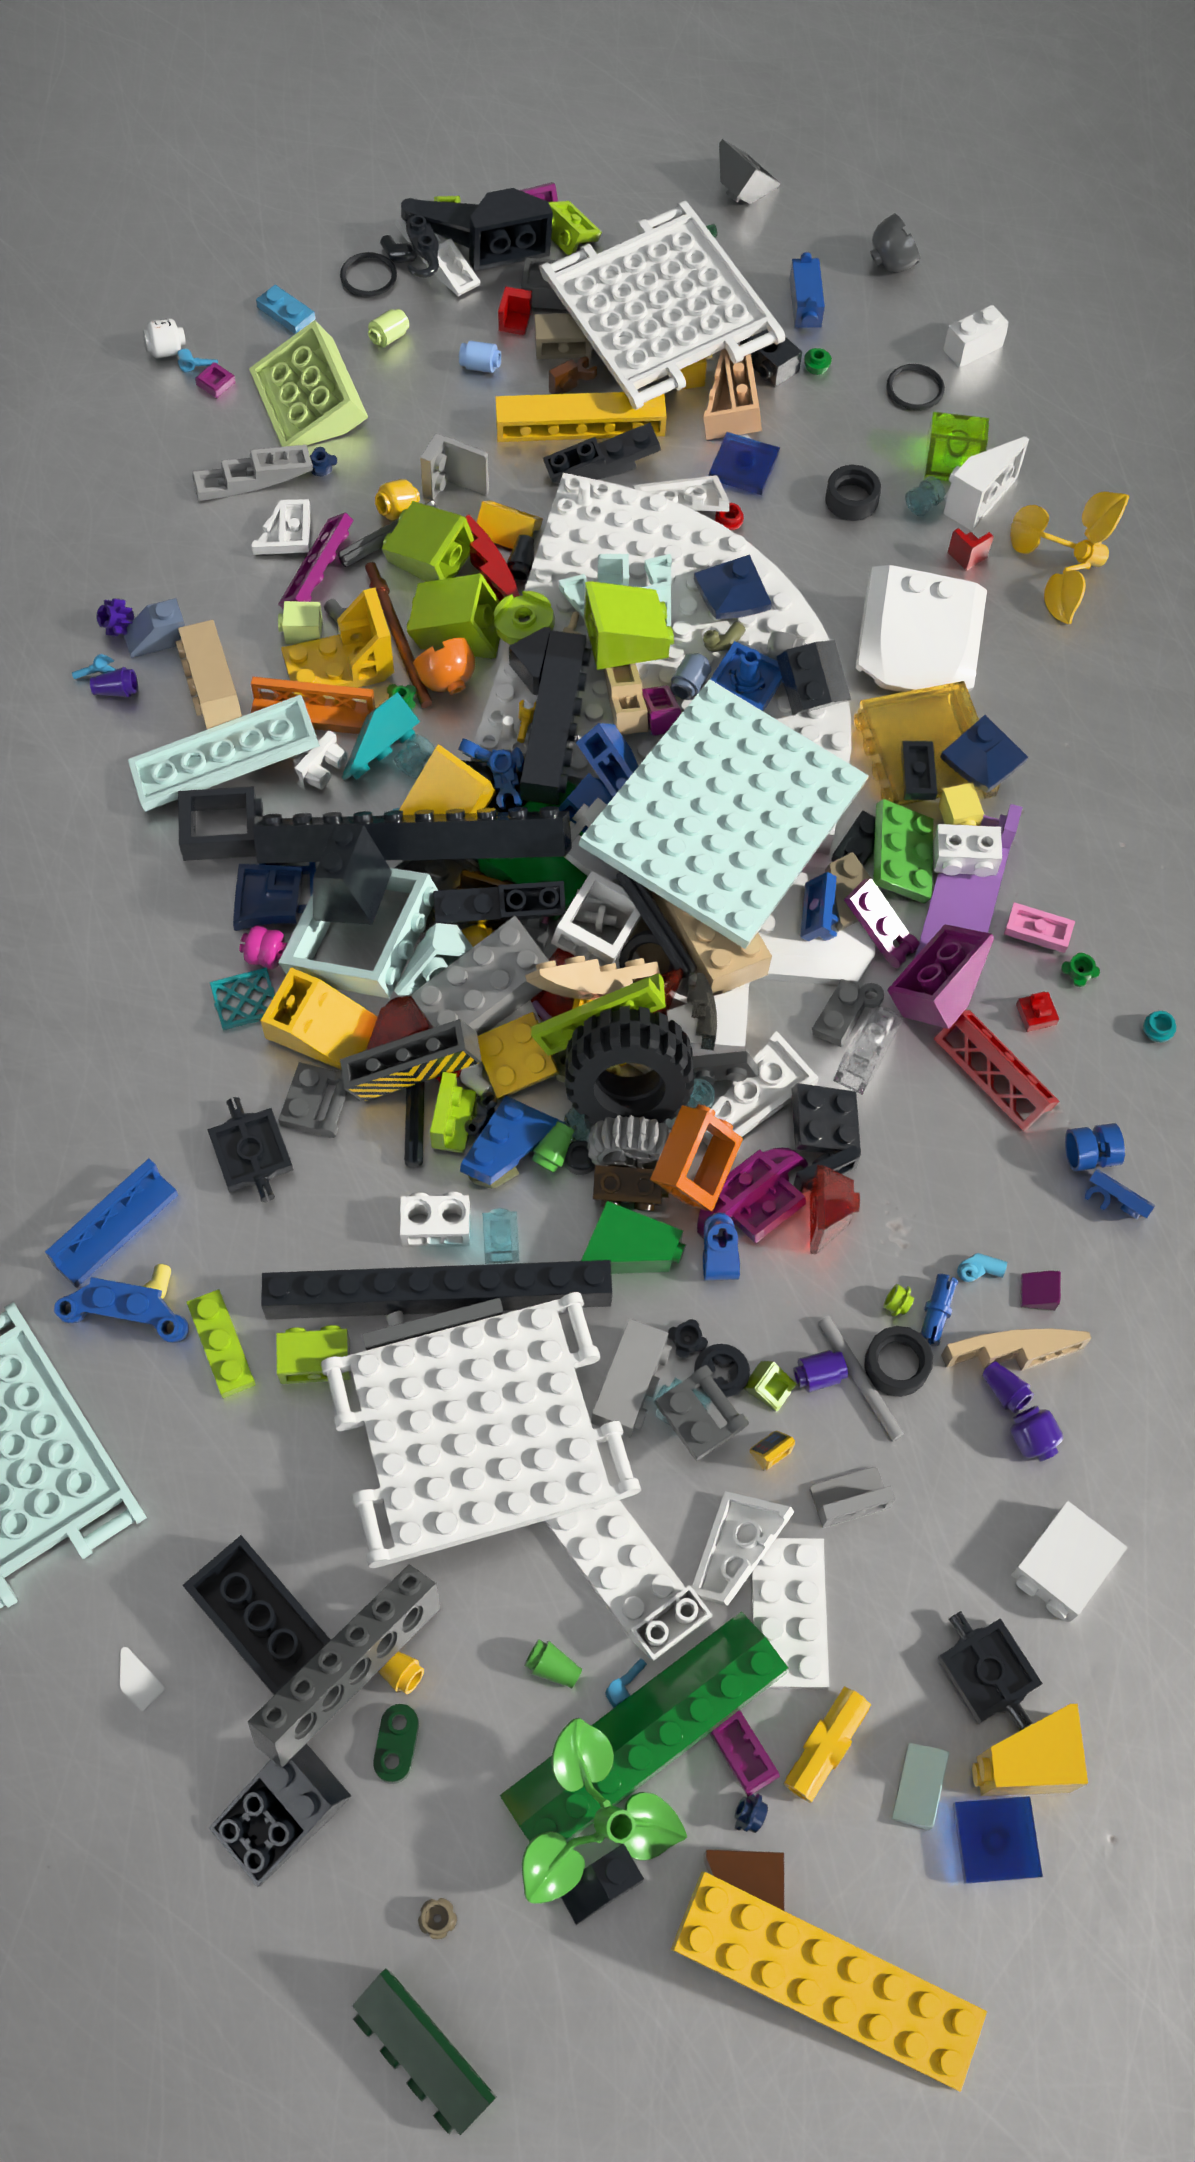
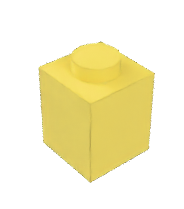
(961, 805)

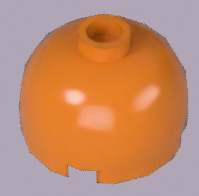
(446, 668)

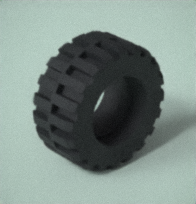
(629, 1038)

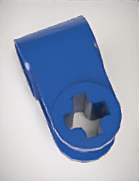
(720, 1253)

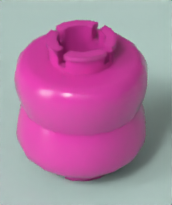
(263, 947)

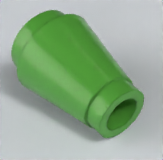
(553, 1147)
(552, 1664)

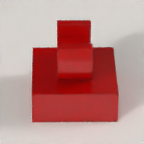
(1037, 1011)

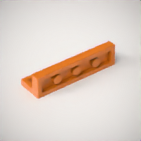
(334, 715)

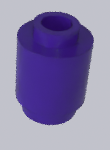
(820, 1370)

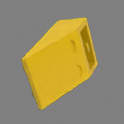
(317, 1020)

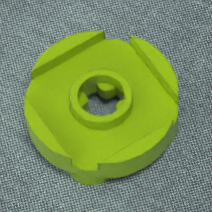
(529, 604)

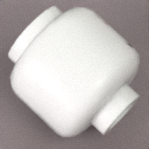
(163, 338)

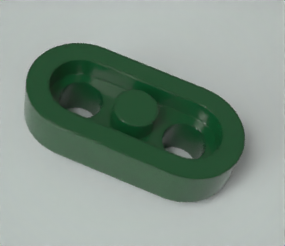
(397, 1743)

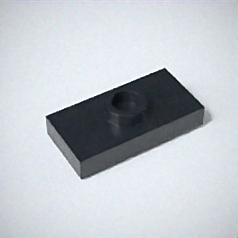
(840, 1162)

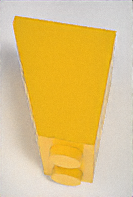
(448, 785)
(1035, 1760)

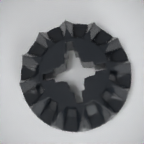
(724, 1356)

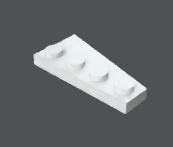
(759, 1097)

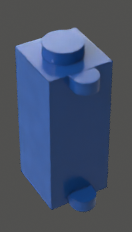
(806, 292)

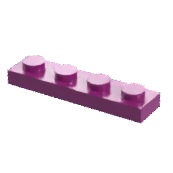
(317, 559)

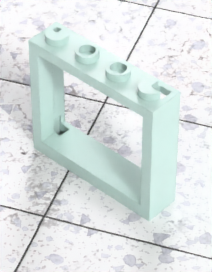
(397, 951)

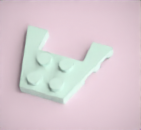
(657, 570)

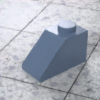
(155, 628)

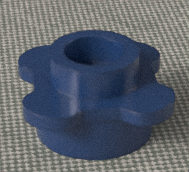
(322, 462)
(750, 1813)

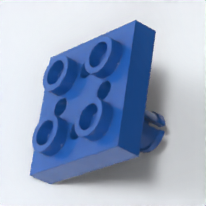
(751, 672)

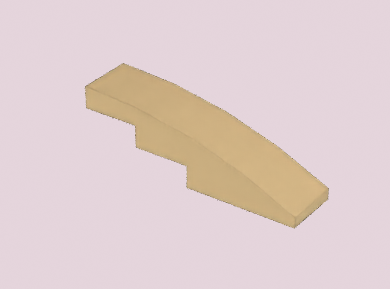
(1027, 1346)

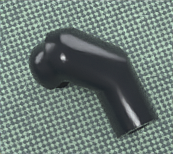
(398, 252)

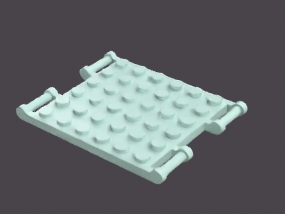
(50, 1461)

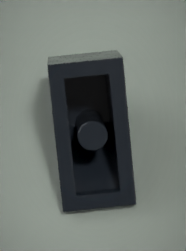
(602, 1884)

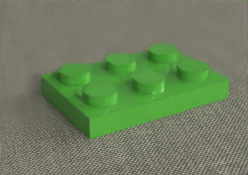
(903, 851)

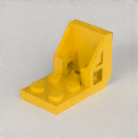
(352, 658)

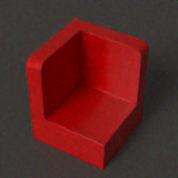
(515, 310)
(969, 549)

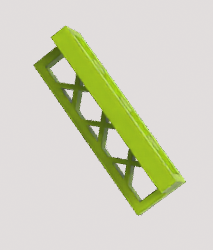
(556, 1032)

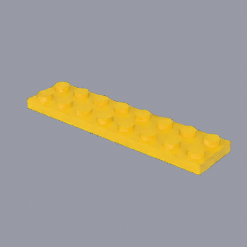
(829, 1981)

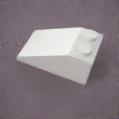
(983, 481)

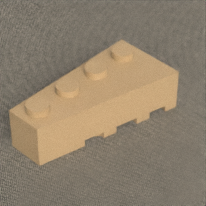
(208, 674)

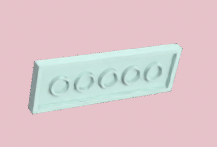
(223, 752)

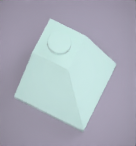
(433, 954)

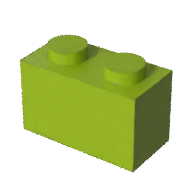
(303, 1351)

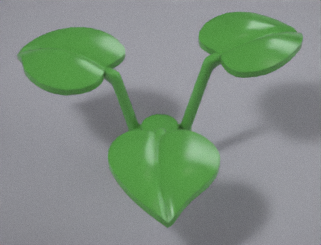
(645, 1826)

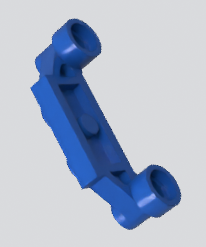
(123, 1302)

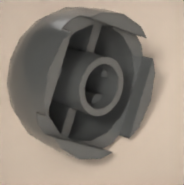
(893, 246)

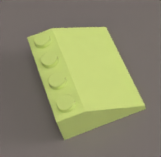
(308, 389)

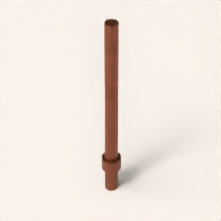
(397, 632)

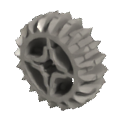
(627, 1142)

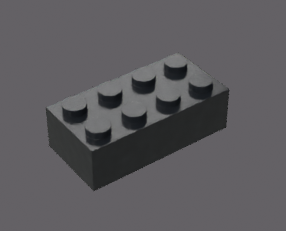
(256, 1614)

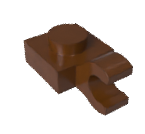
(566, 376)

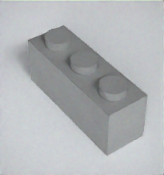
(632, 1377)

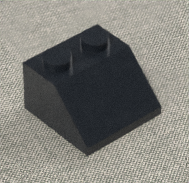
(813, 676)

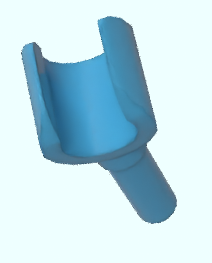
(188, 363)
(99, 664)
(617, 1691)

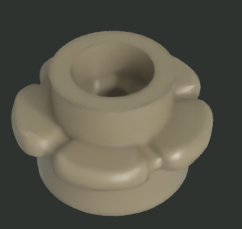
(437, 1929)

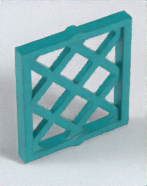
(237, 979)

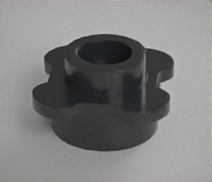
(691, 1329)

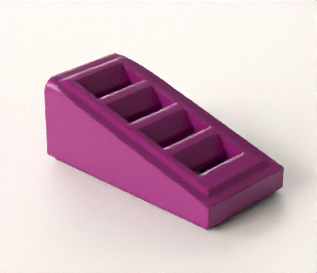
(661, 708)

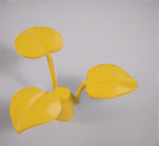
(1066, 590)

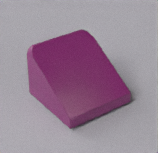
(1041, 1290)

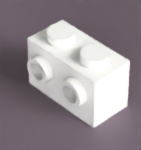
(975, 336)
(967, 850)

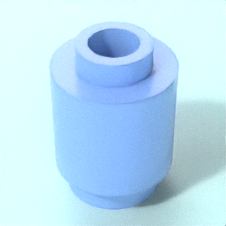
(479, 356)

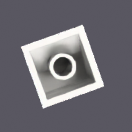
(731, 1023)

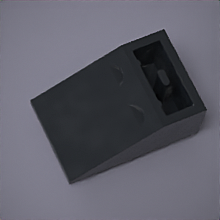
(279, 1813)

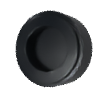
(577, 1158)

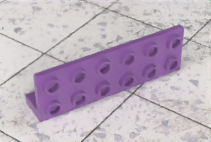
(967, 898)

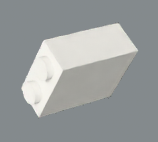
(1068, 1562)

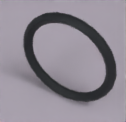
(368, 255)
(897, 400)

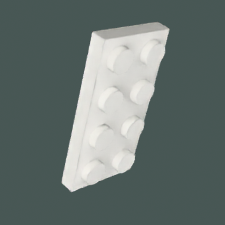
(791, 1609)

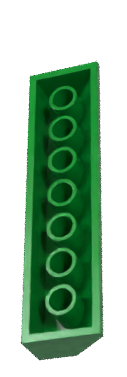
(655, 1726)

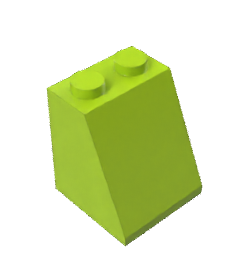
(429, 542)
(455, 610)
(625, 624)

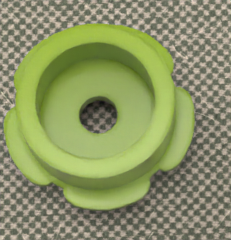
(898, 1300)

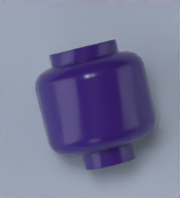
(1036, 1433)

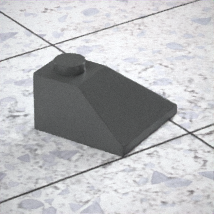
(743, 175)

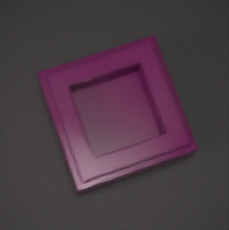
(215, 380)

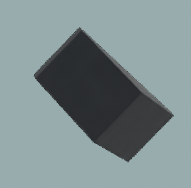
(528, 658)

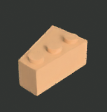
(733, 399)

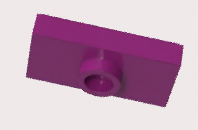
(744, 1754)

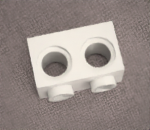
(435, 1229)

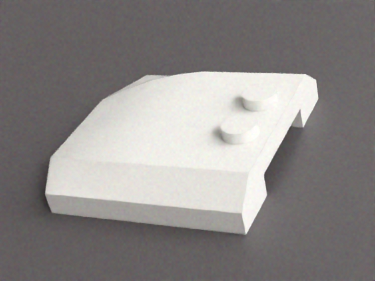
(920, 629)
(818, 959)

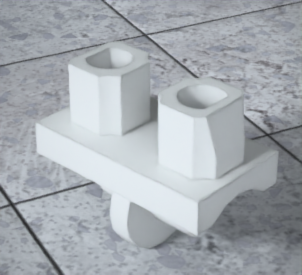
(312, 763)
(600, 913)

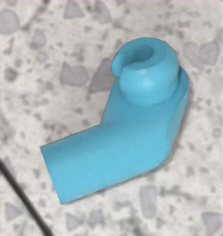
(978, 1265)

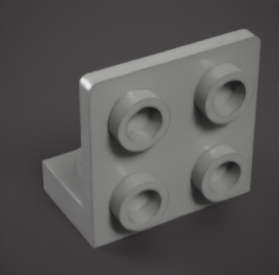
(453, 462)

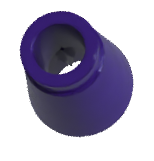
(115, 683)
(1008, 1387)

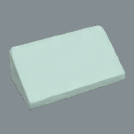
(920, 1786)

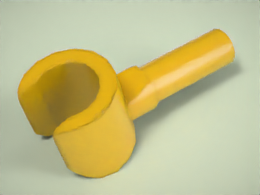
(526, 717)

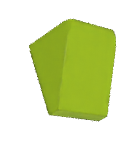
(770, 1384)

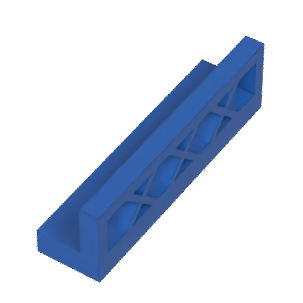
(111, 1223)

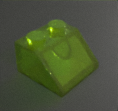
(952, 441)

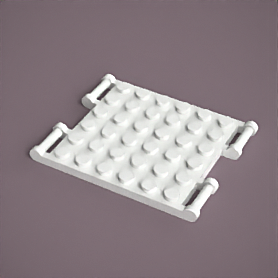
(661, 303)
(478, 1430)

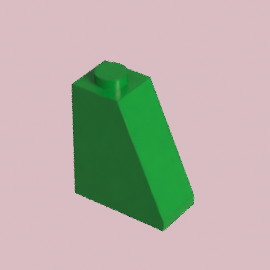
(634, 1242)

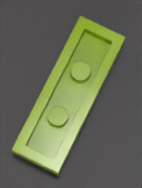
(221, 1343)

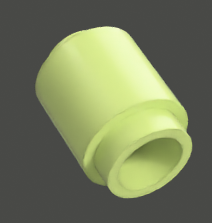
(388, 327)

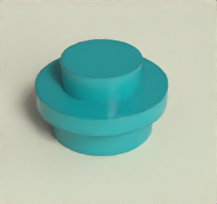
(1159, 1026)

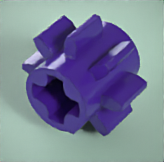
(115, 617)

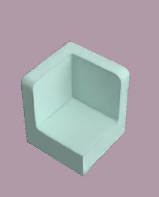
(613, 569)

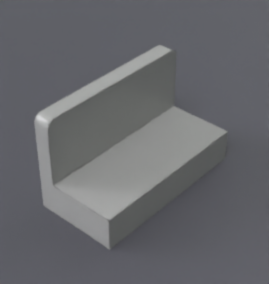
(851, 1496)

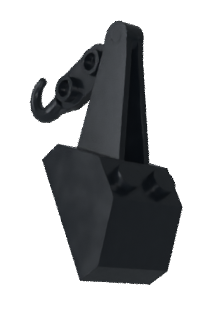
(497, 230)

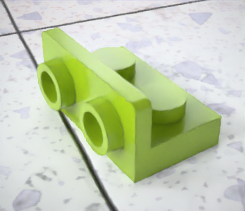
(571, 227)
(451, 1113)

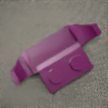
(759, 1193)

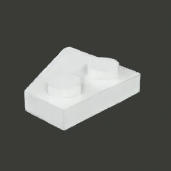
(286, 529)

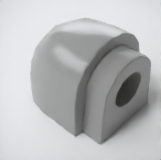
(781, 641)

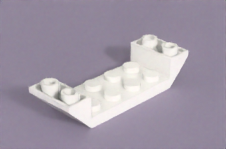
(630, 1576)

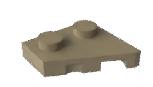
(849, 875)

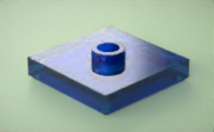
(744, 463)
(997, 1840)

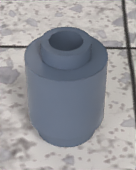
(690, 676)

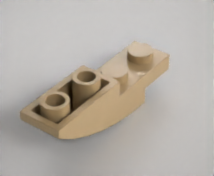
(586, 978)

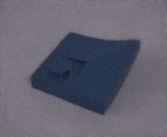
(733, 589)
(984, 755)
(266, 895)

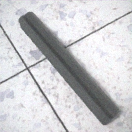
(369, 543)

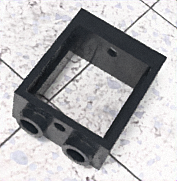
(217, 845)

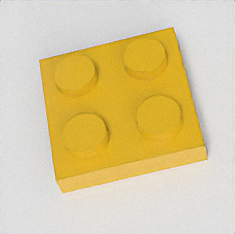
(514, 1057)

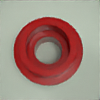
(731, 519)

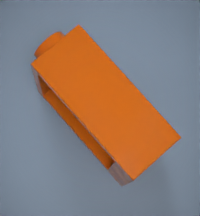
(681, 1149)

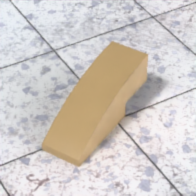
(626, 699)

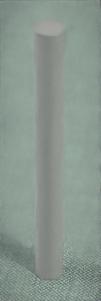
(861, 1379)

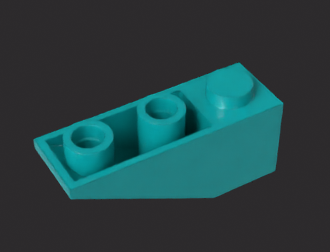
(381, 728)

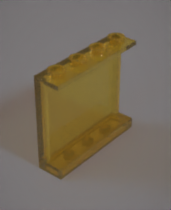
(916, 715)

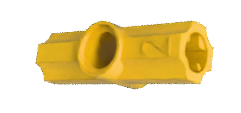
(827, 1744)

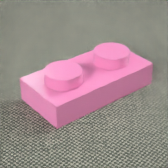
(1039, 927)

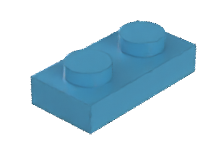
(285, 309)

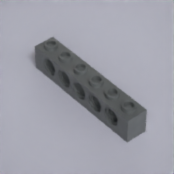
(344, 1665)

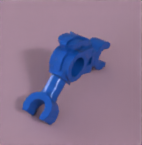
(503, 765)

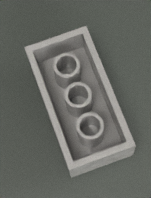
(484, 981)

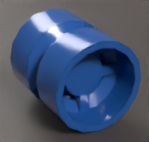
(1089, 1147)

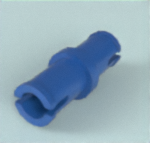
(938, 1308)

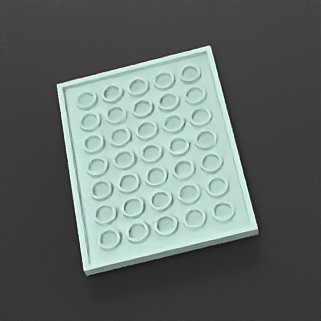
(724, 813)

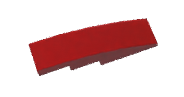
(490, 562)

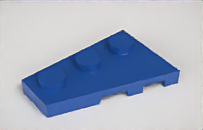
(506, 1138)

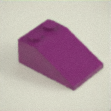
(942, 976)

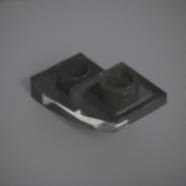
(705, 1010)

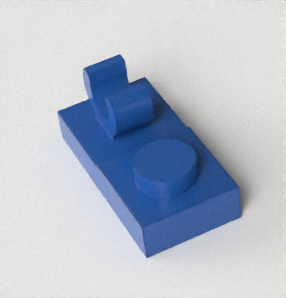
(818, 908)
(1132, 1202)

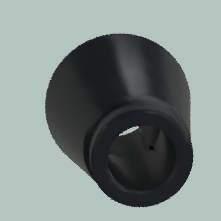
(521, 558)

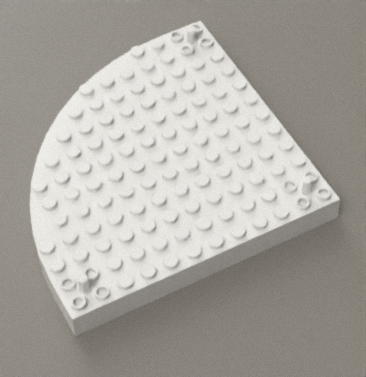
(610, 518)

